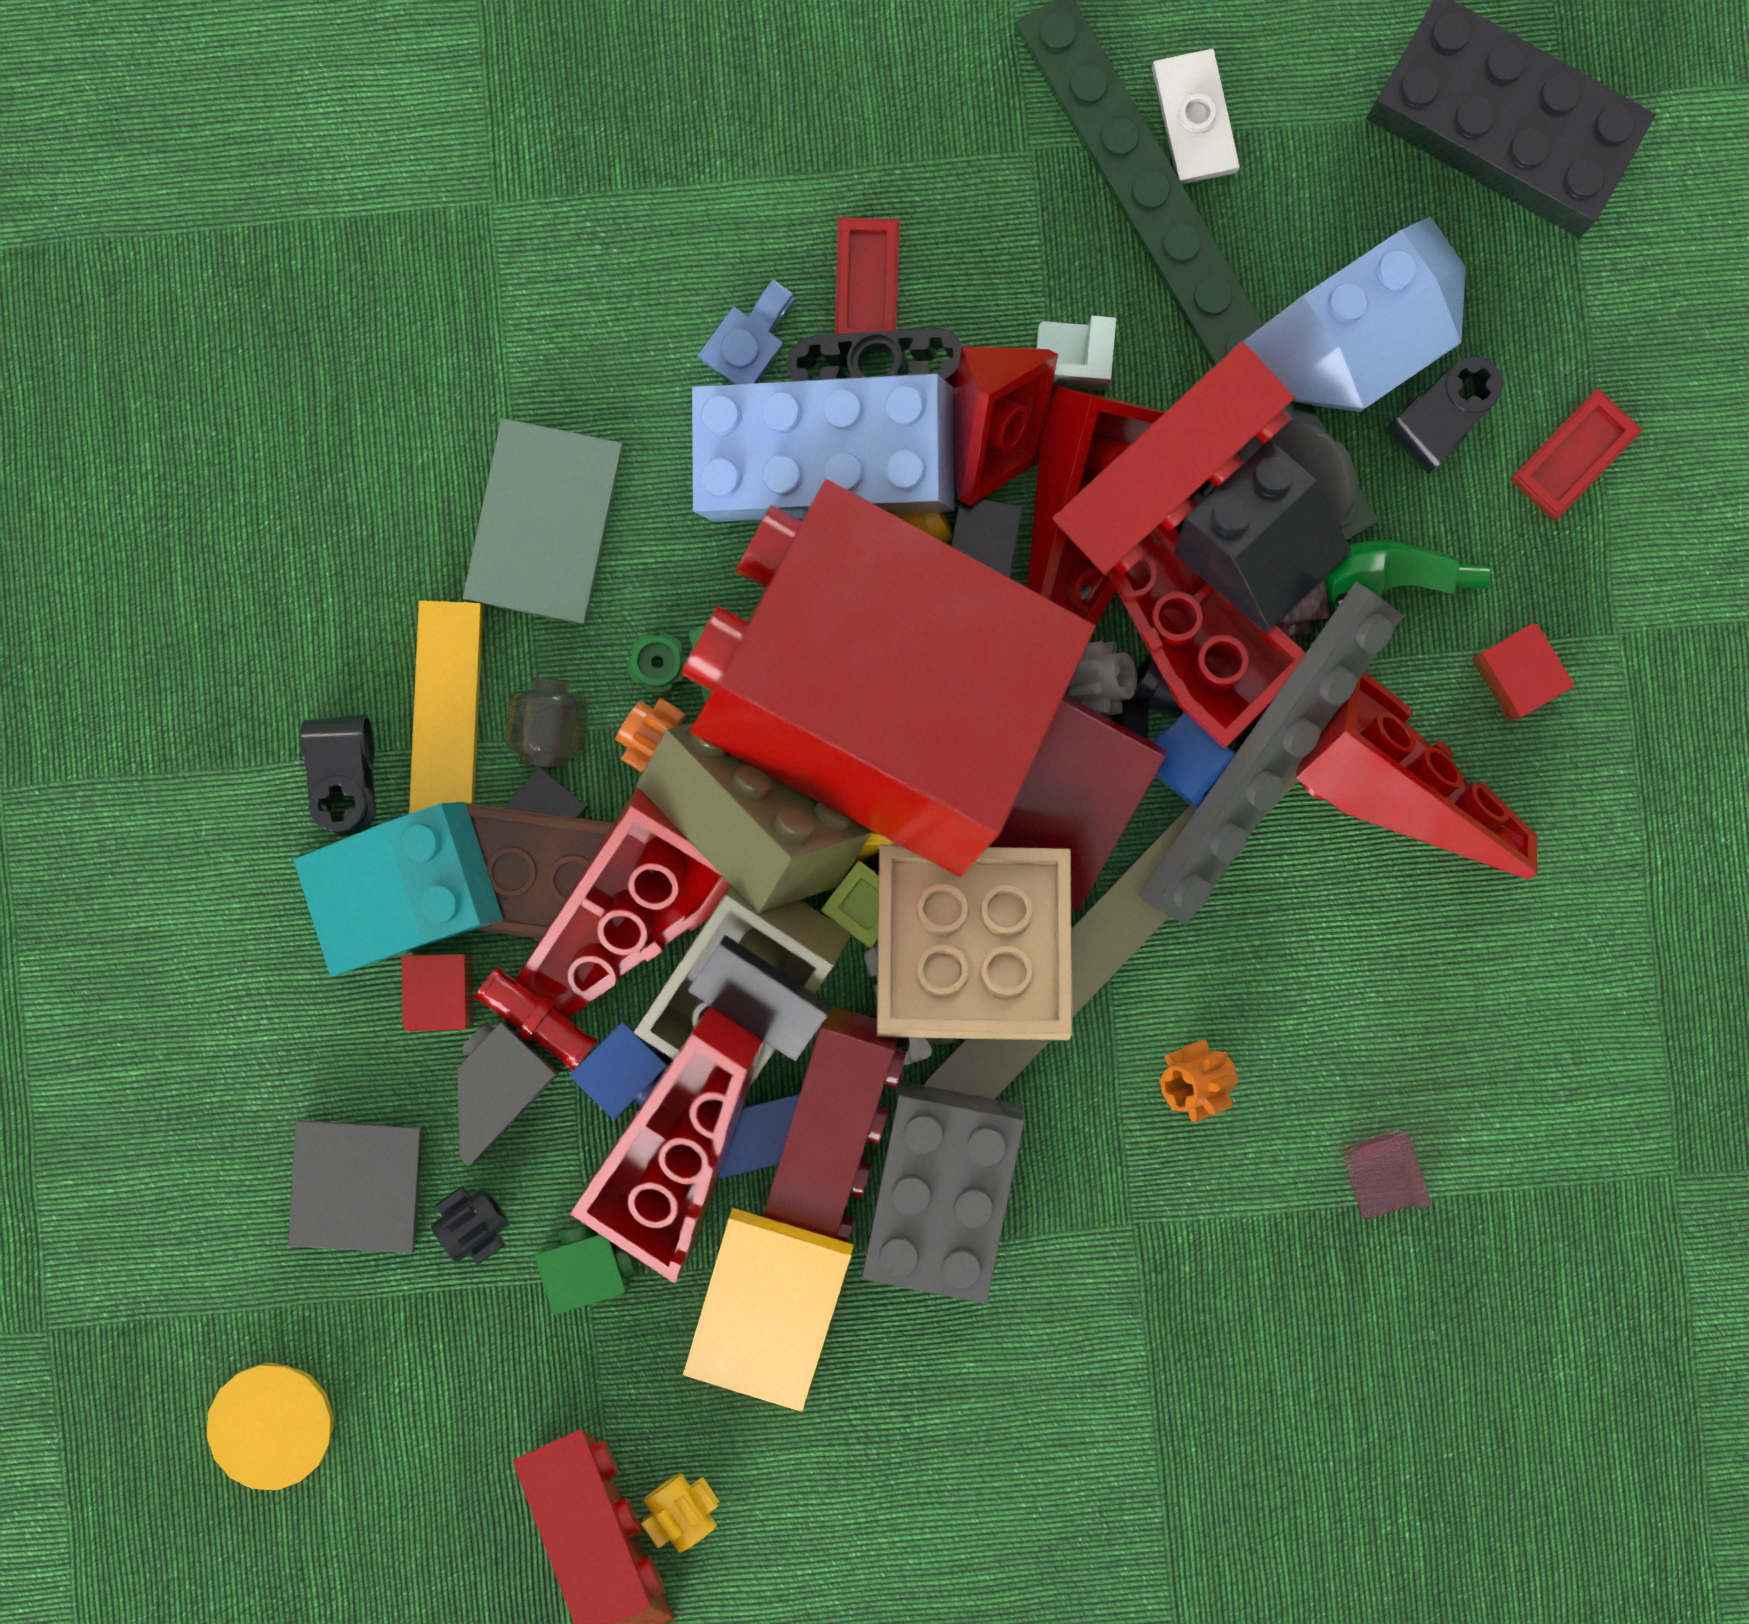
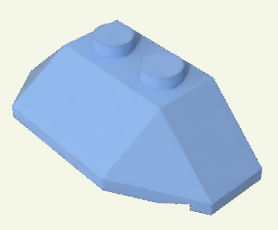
(1369, 322)

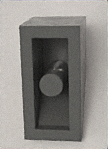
(497, 1086)

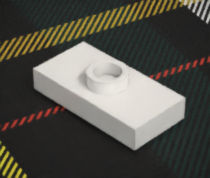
(1195, 116)

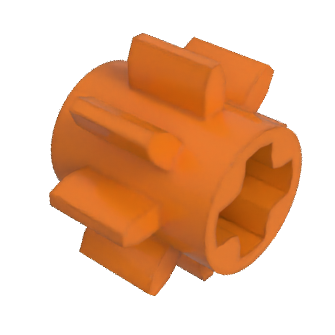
(645, 729)
(1198, 1080)

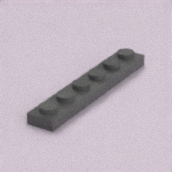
(1271, 754)

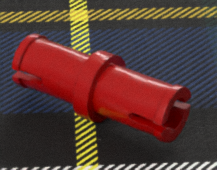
(535, 1018)

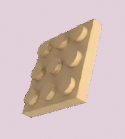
(975, 949)

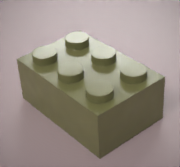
(749, 825)
(787, 937)

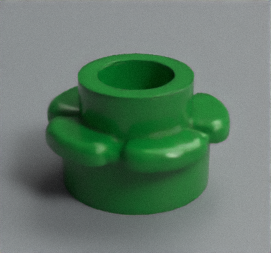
(640, 664)

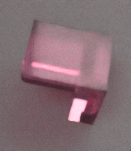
(1385, 1174)

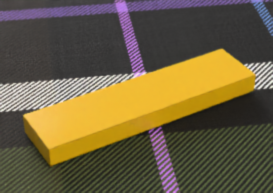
(446, 703)

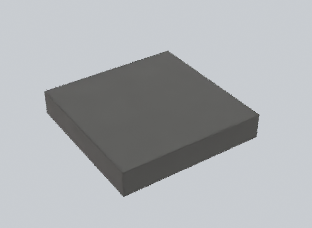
(355, 1186)

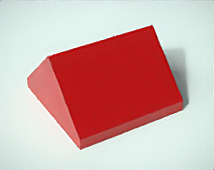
(999, 415)

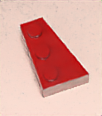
(591, 1533)

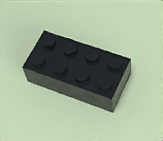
(1511, 116)

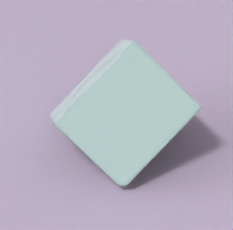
(1082, 351)

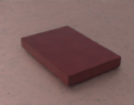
(1081, 791)

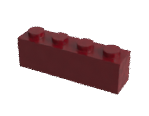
(833, 1123)

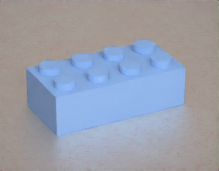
(782, 439)

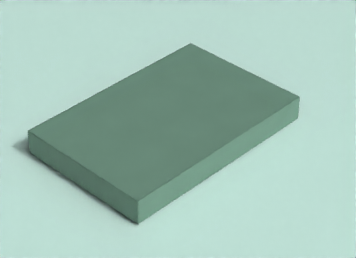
(543, 521)

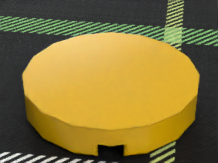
(270, 1426)

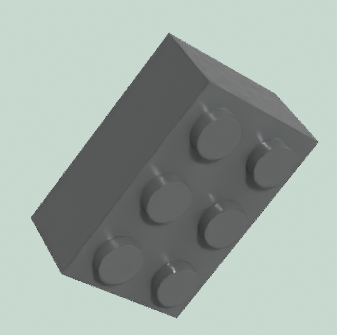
(943, 1192)

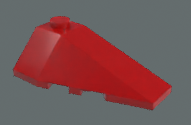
(1077, 444)
(1205, 648)
(1390, 776)
(624, 908)

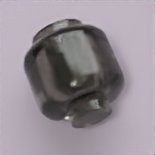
(547, 724)

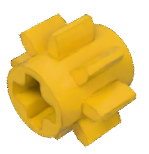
(680, 1512)

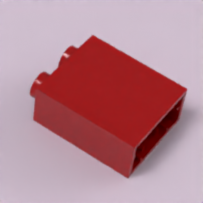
(886, 675)

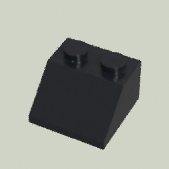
(1264, 537)

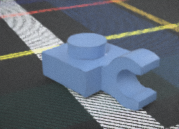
(745, 345)

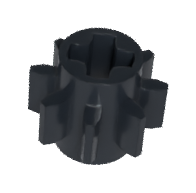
(470, 1225)

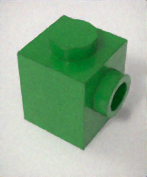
(583, 1269)

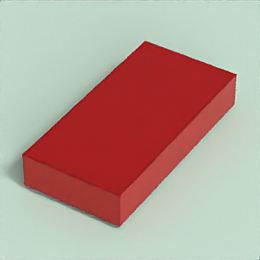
(867, 275)
(1575, 454)

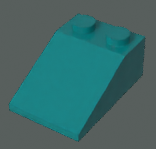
(398, 887)

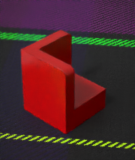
(1522, 672)
(437, 992)

